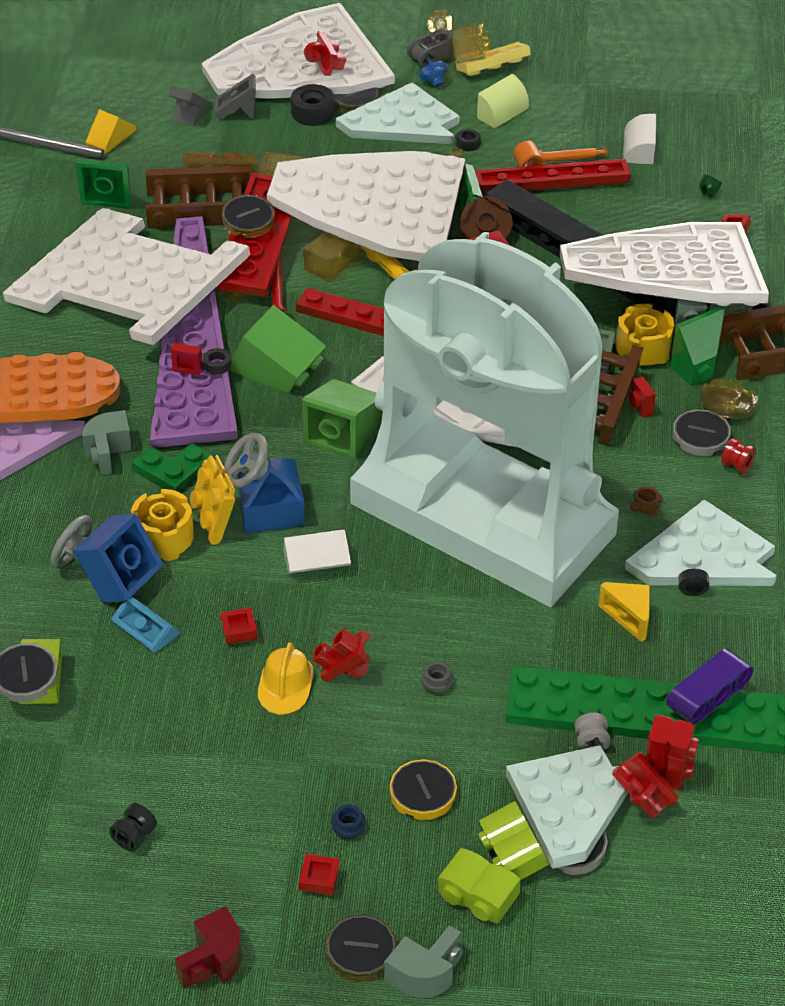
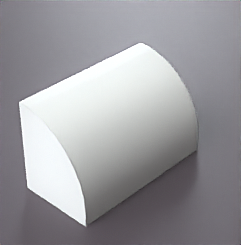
(640, 139)
(316, 551)

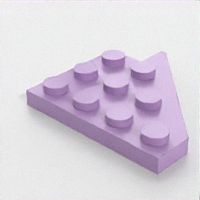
(29, 441)

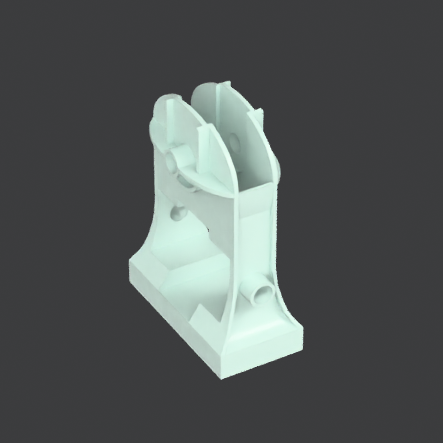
(519, 352)

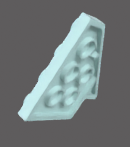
(401, 116)
(709, 542)
(567, 801)

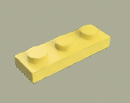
(494, 58)

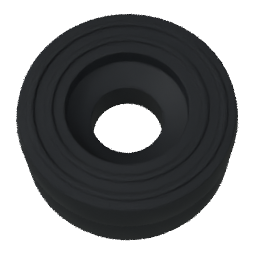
(312, 104)

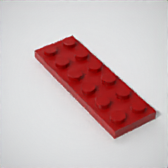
(257, 271)

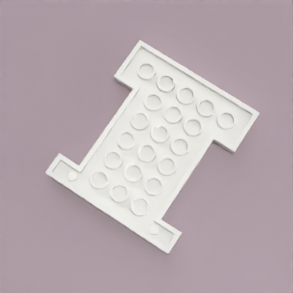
(125, 274)

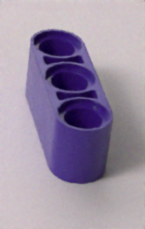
(709, 686)

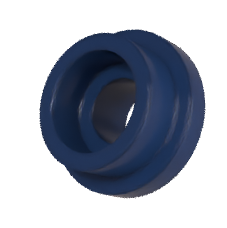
(350, 814)

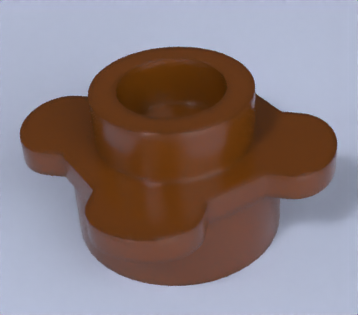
(646, 501)

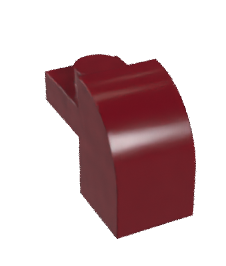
(217, 950)

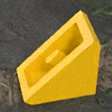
(108, 131)
(627, 605)

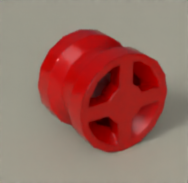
(738, 456)

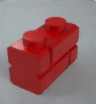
(670, 748)

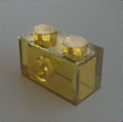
(471, 43)
(329, 255)

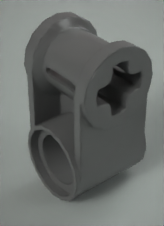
(434, 46)

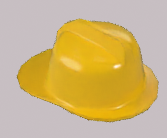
(285, 681)

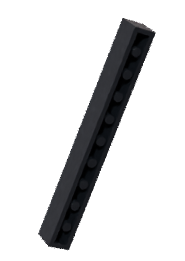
(552, 227)

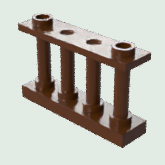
(187, 183)
(755, 324)
(621, 385)

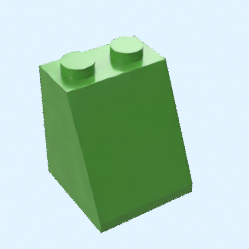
(277, 352)
(340, 418)

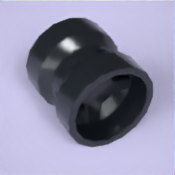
(135, 824)

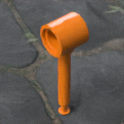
(527, 154)

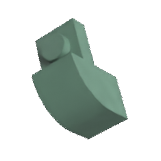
(106, 435)
(424, 971)

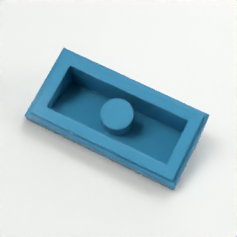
(144, 624)

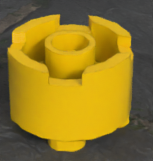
(648, 330)
(166, 521)

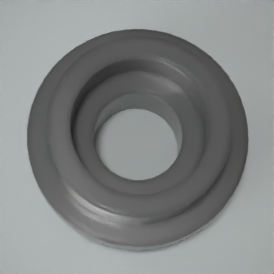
(437, 677)

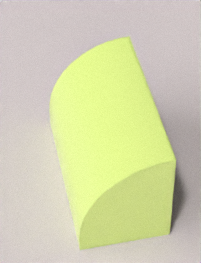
(502, 101)

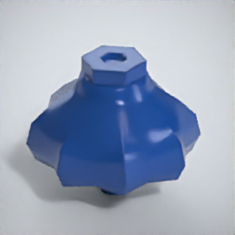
(434, 72)

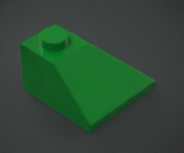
(104, 184)
(697, 346)

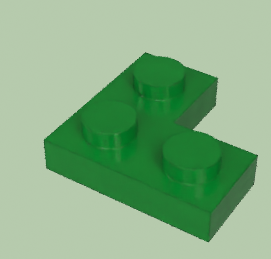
(168, 472)

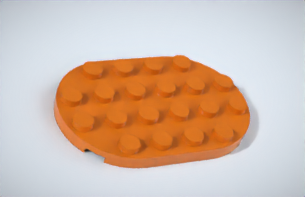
(55, 387)

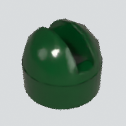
(709, 185)

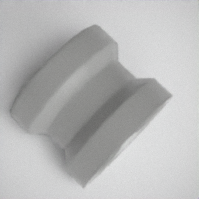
(592, 731)

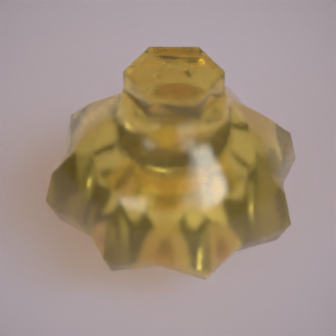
(440, 20)

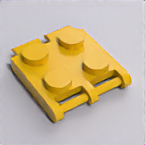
(213, 498)

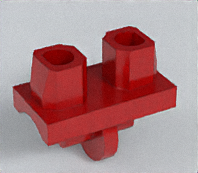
(325, 54)
(345, 658)
(645, 784)

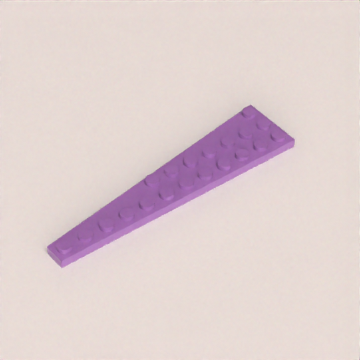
(191, 405)

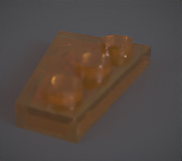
(200, 159)

